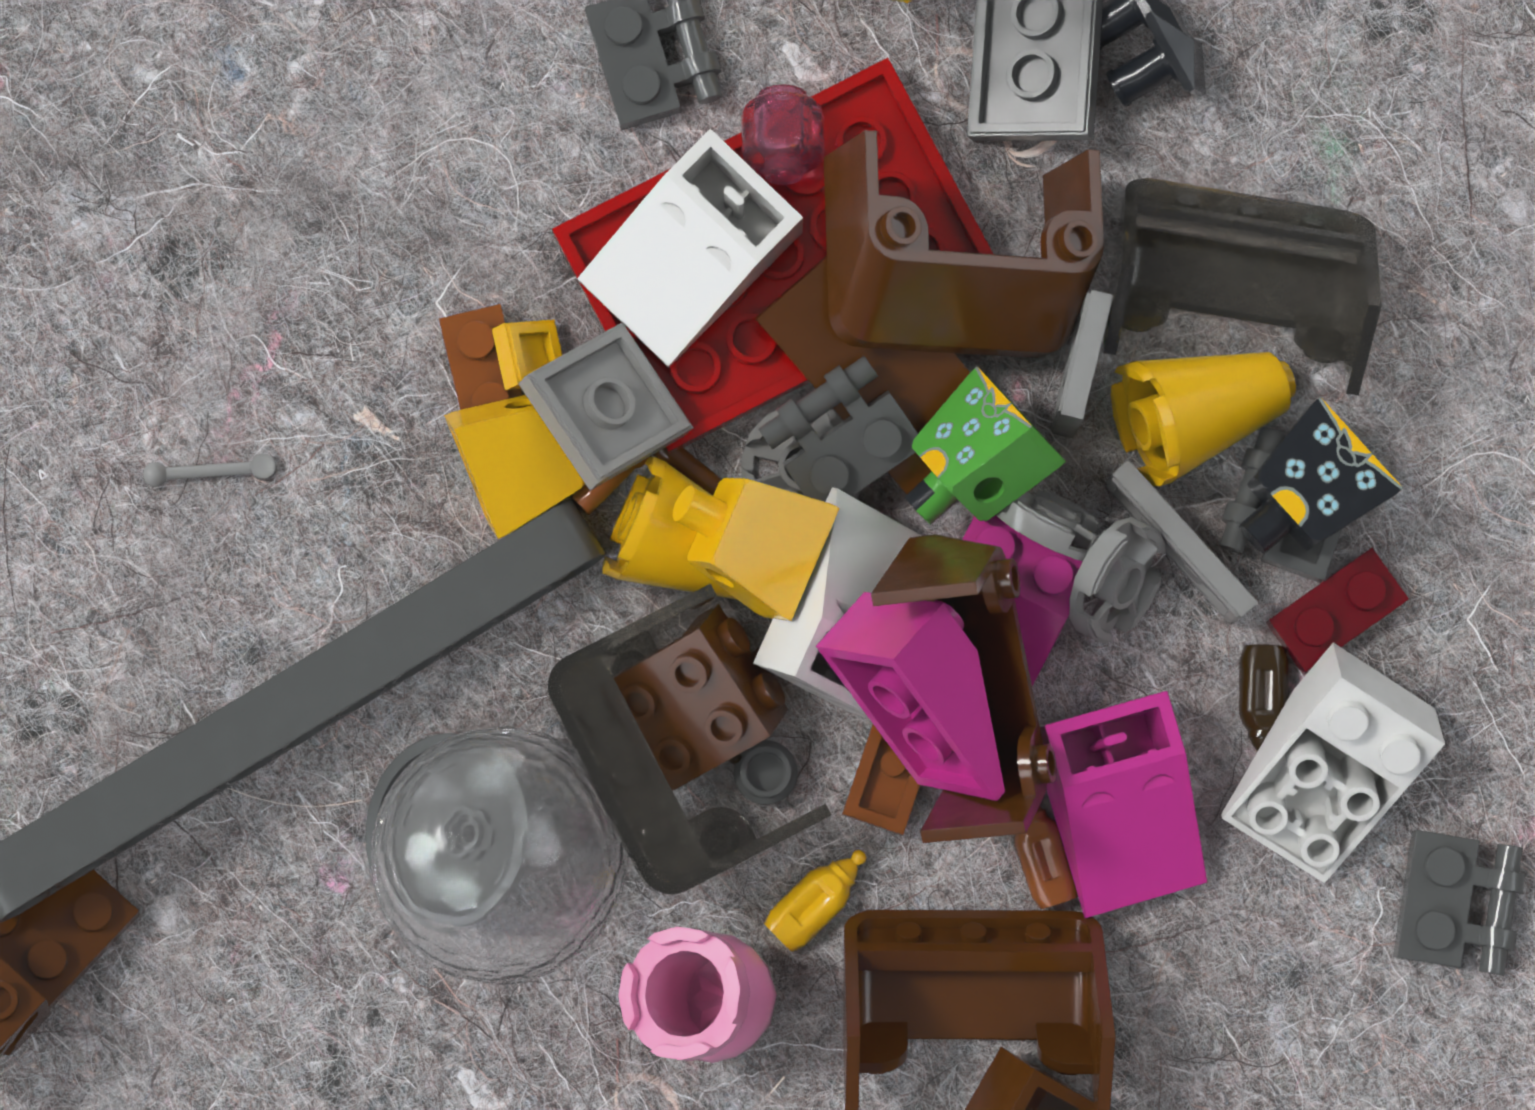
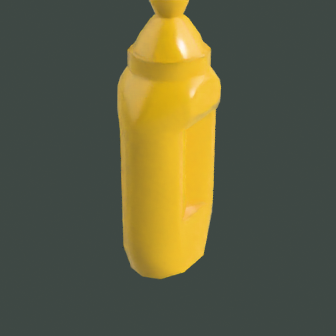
(814, 901)

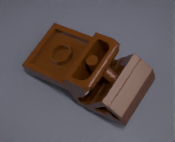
(52, 949)

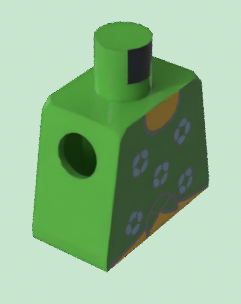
(979, 453)

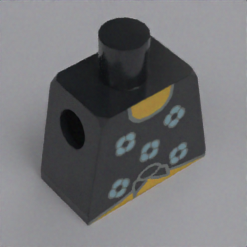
(1315, 483)

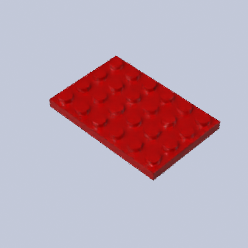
(735, 360)

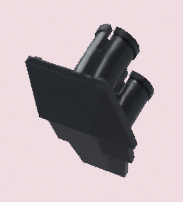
(1172, 57)

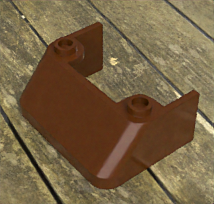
(903, 296)
(983, 591)
(977, 979)

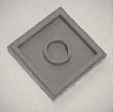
(1081, 364)
(605, 406)

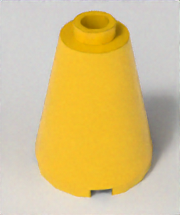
(1196, 407)
(651, 542)

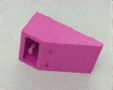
(1125, 804)

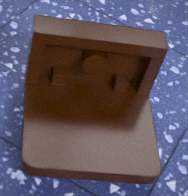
(702, 698)

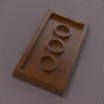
(915, 379)

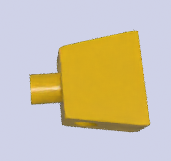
(512, 462)
(756, 541)

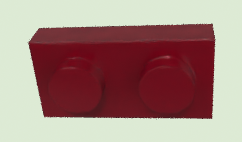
(1337, 609)

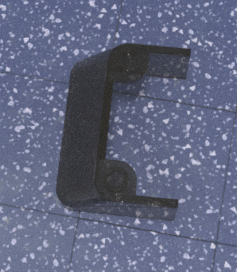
(1248, 263)
(661, 842)

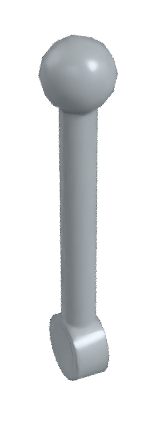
(262, 467)

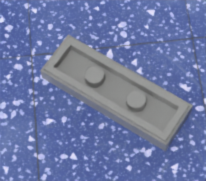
(1181, 543)

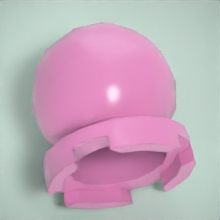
(697, 995)

